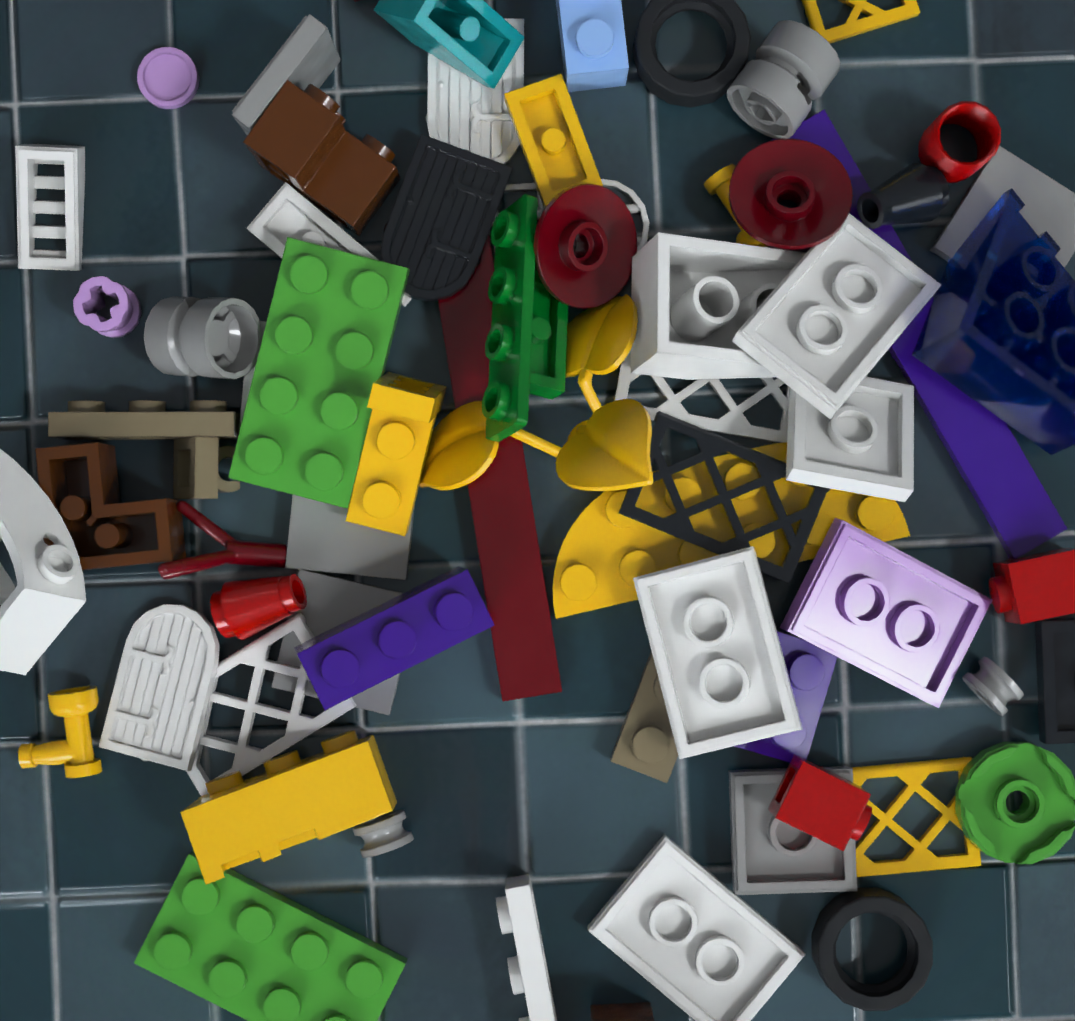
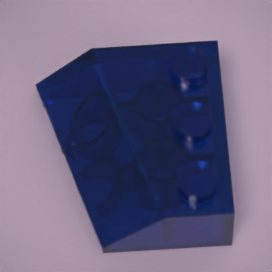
(1008, 327)

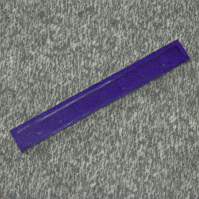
(970, 433)

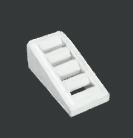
(27, 183)

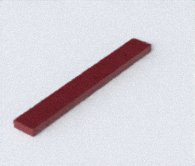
(502, 510)

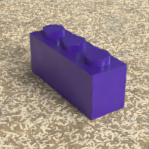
(394, 636)

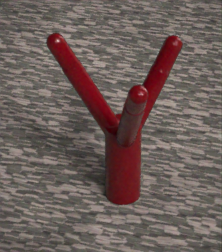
(235, 551)

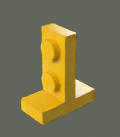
(394, 452)

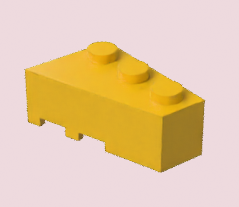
(288, 804)

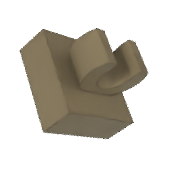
(197, 468)

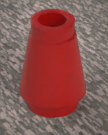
(255, 604)

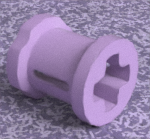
(91, 299)

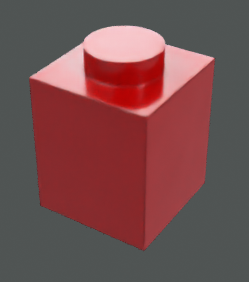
(1034, 586)
(821, 803)

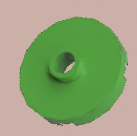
(1047, 806)

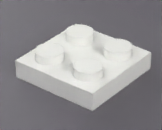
(861, 448)

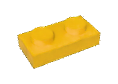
(551, 137)

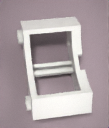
(47, 576)

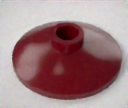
(796, 173)
(603, 250)

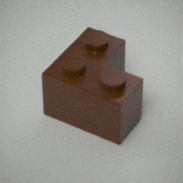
(307, 146)
(105, 532)

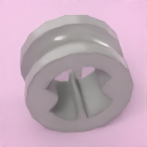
(993, 686)
(383, 833)

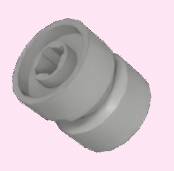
(788, 73)
(203, 337)

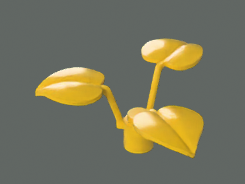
(600, 452)

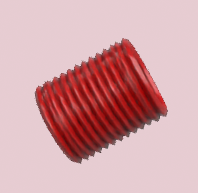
(979, 122)

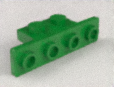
(526, 327)

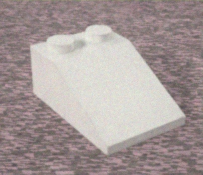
(694, 301)

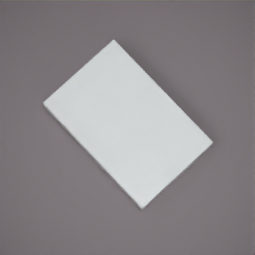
(836, 315)
(717, 653)
(695, 937)

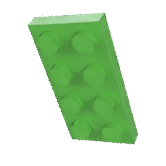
(316, 372)
(265, 953)

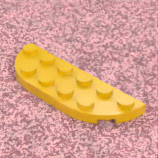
(610, 549)

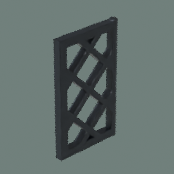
(768, 470)

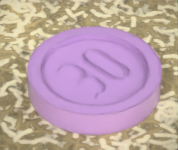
(168, 78)

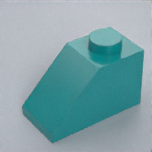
(458, 33)

